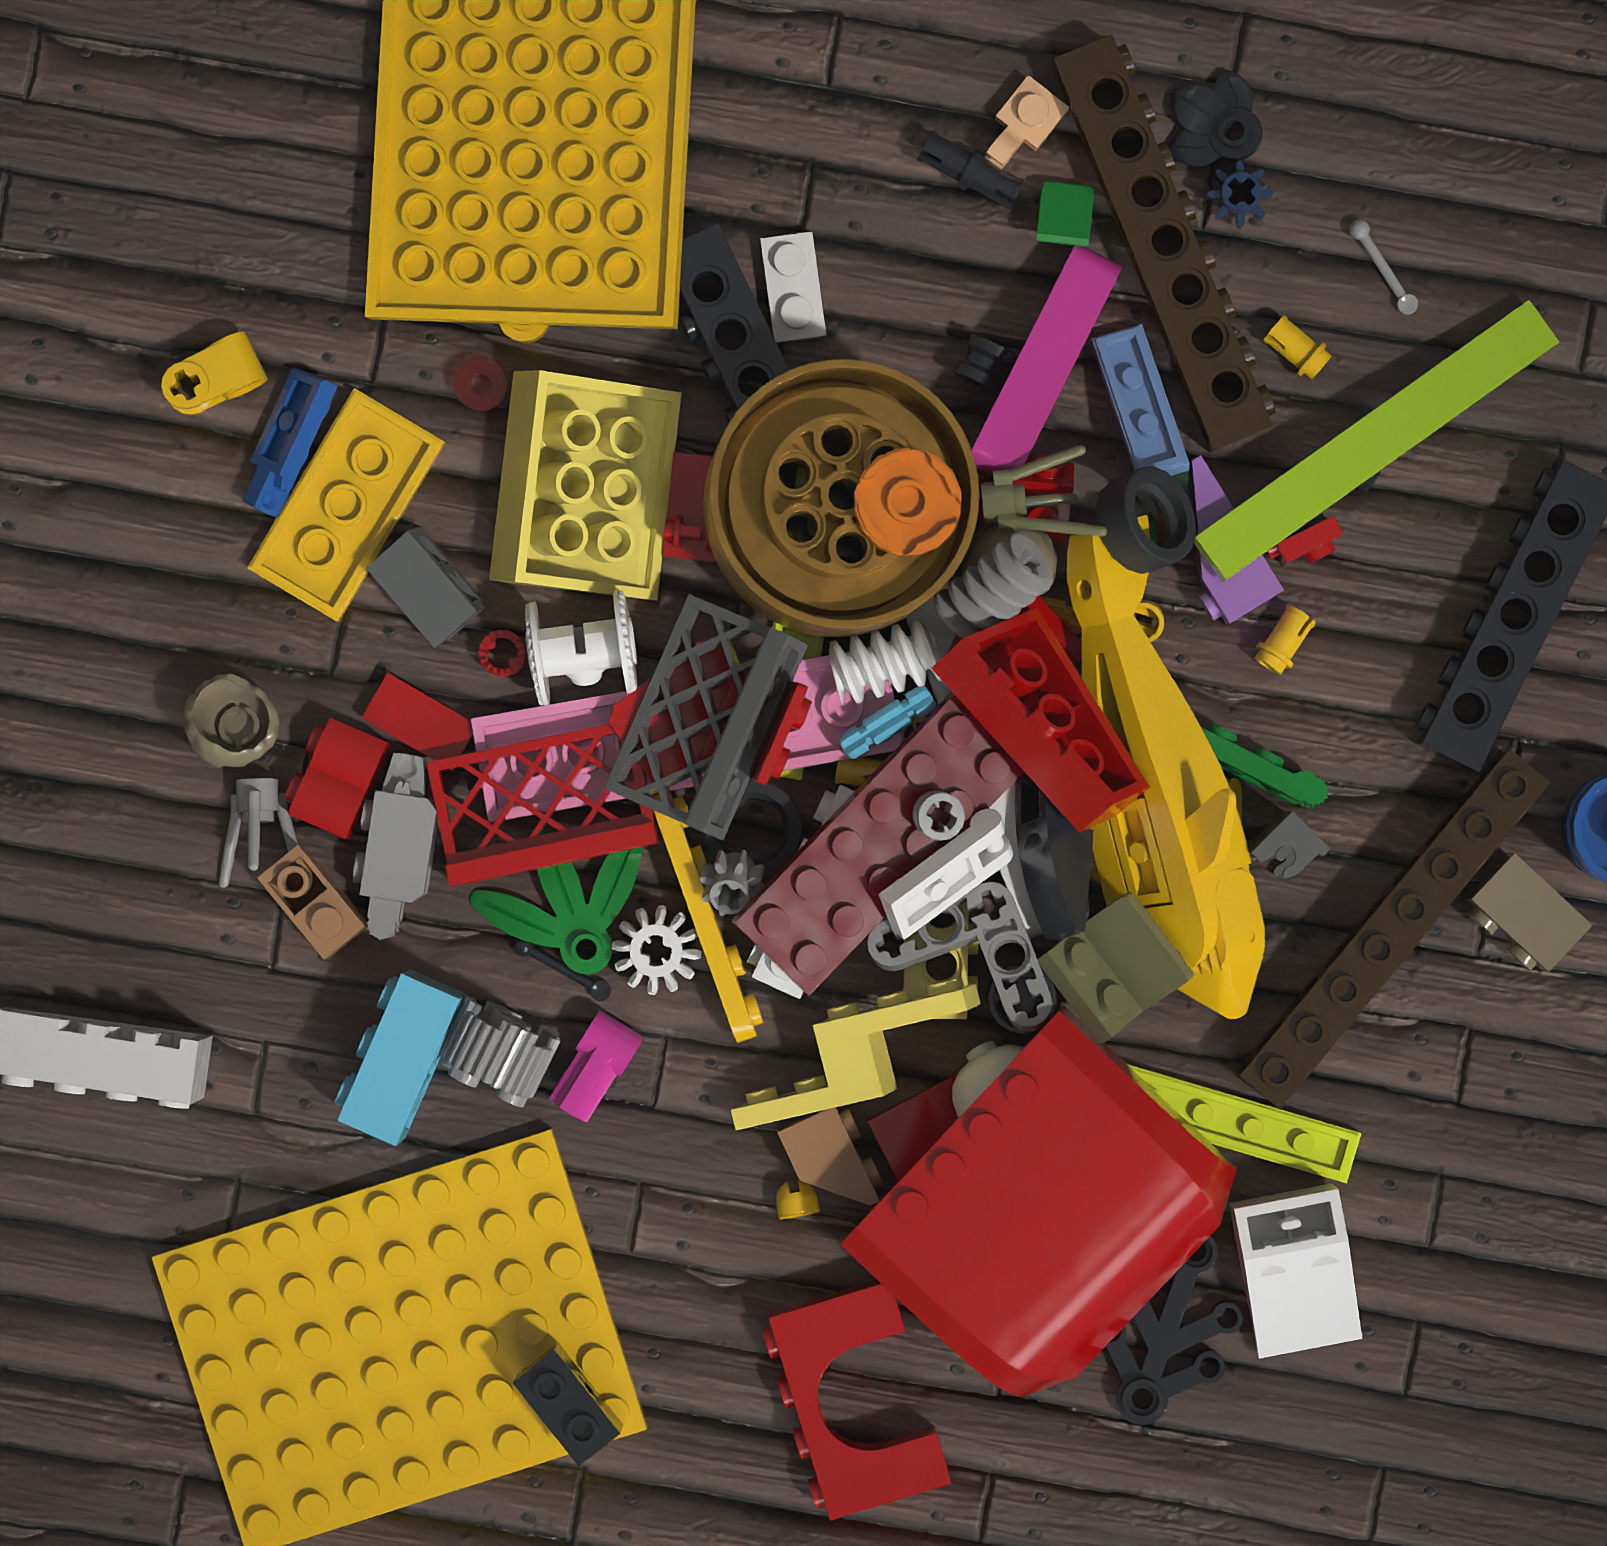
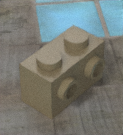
(1527, 913)

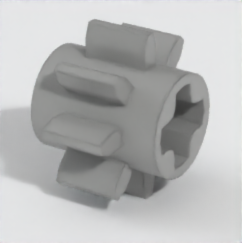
(731, 882)

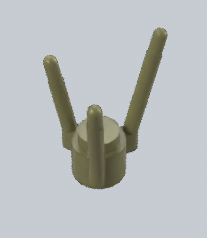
(1007, 501)

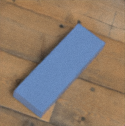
(1139, 400)

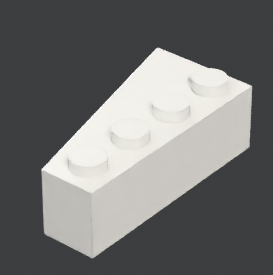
(103, 1056)

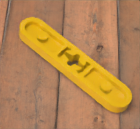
(722, 960)

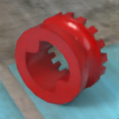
(490, 643)

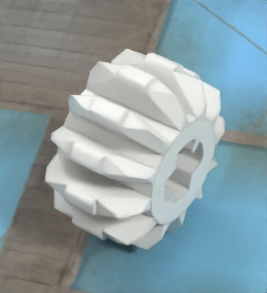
(642, 960)

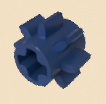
(1237, 180)

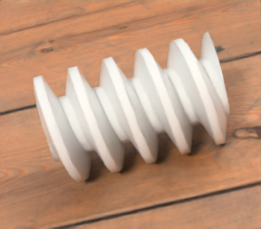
(884, 661)

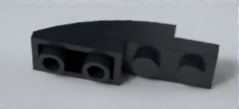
(1053, 862)

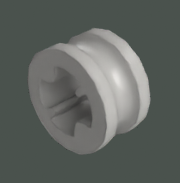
(952, 807)

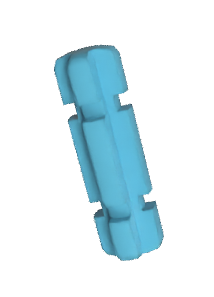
(887, 722)

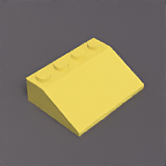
(584, 485)

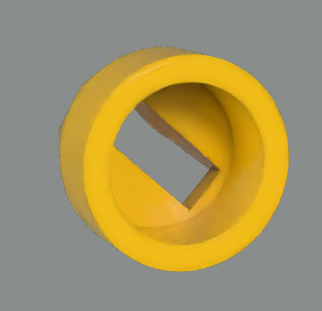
(1151, 610)
(798, 1203)

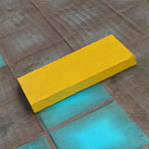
(346, 505)

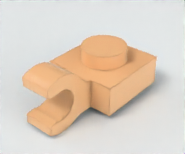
(1028, 118)

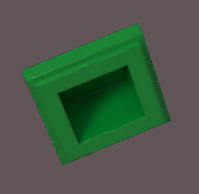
(1065, 213)

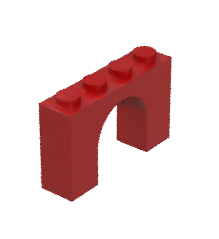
(848, 1472)

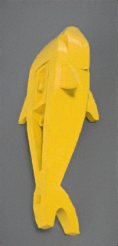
(1184, 836)

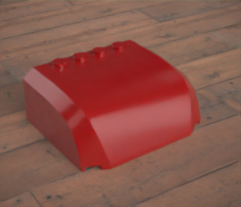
(1046, 1212)

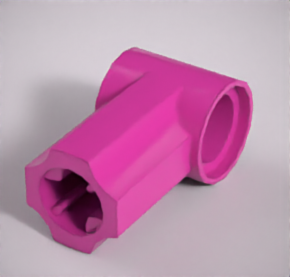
(600, 1058)

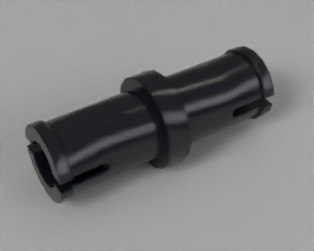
(970, 170)

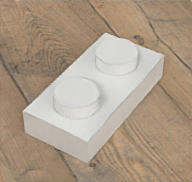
(793, 287)

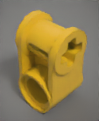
(224, 372)

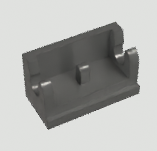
(426, 586)
(1295, 841)

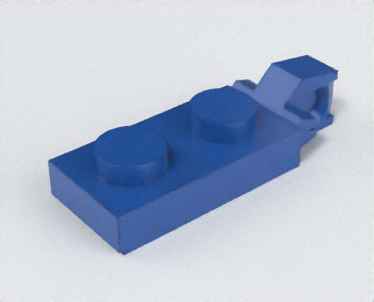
(287, 439)

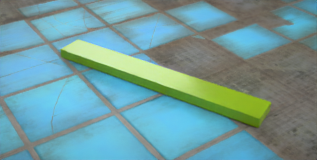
(1375, 441)

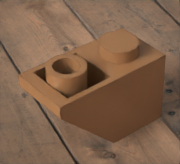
(313, 902)
(826, 1155)

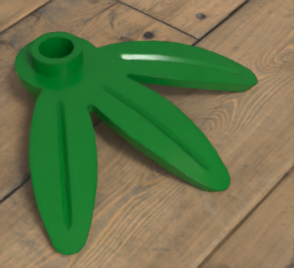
(573, 917)

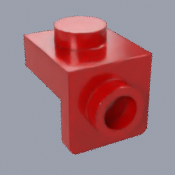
(1311, 543)

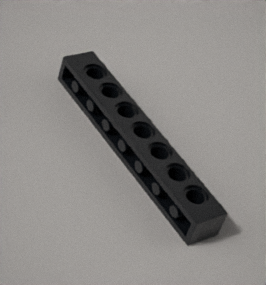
(710, 256)

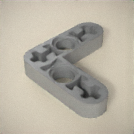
(991, 936)

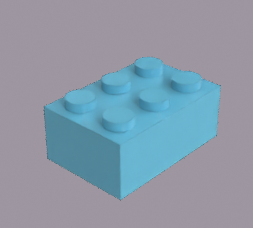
(398, 1056)

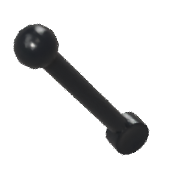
(599, 989)

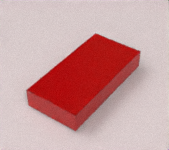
(418, 720)

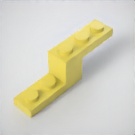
(854, 1054)

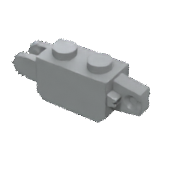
(399, 844)

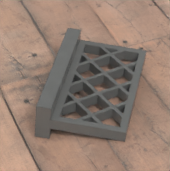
(746, 727)

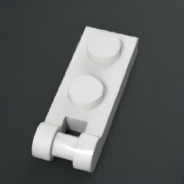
(947, 874)

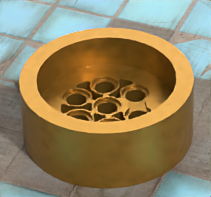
(749, 506)

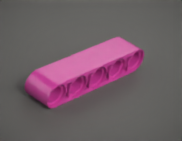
(1045, 361)

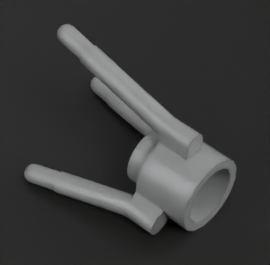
(254, 804)

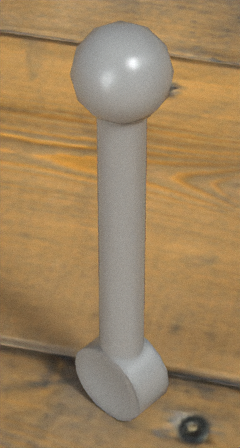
(1406, 303)

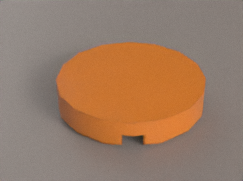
(907, 502)

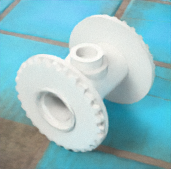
(581, 651)

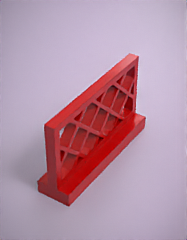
(537, 850)

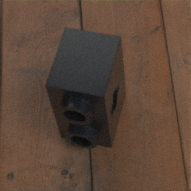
(568, 1404)

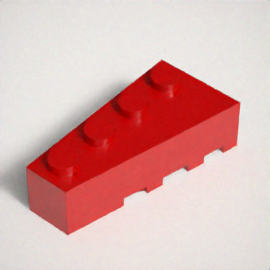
(1044, 717)

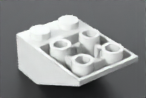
(1296, 1270)

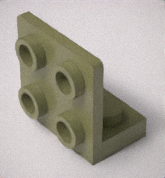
(1115, 967)

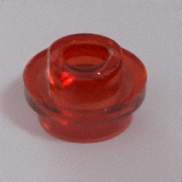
(469, 372)

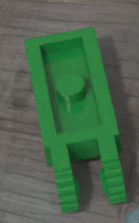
(1265, 771)

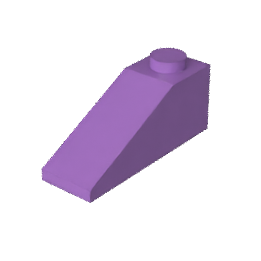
(1247, 587)

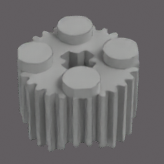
(497, 1049)

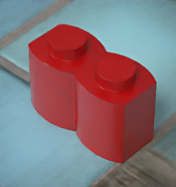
(338, 777)

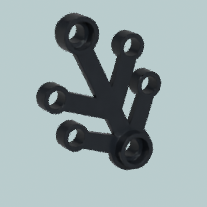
(1166, 1339)

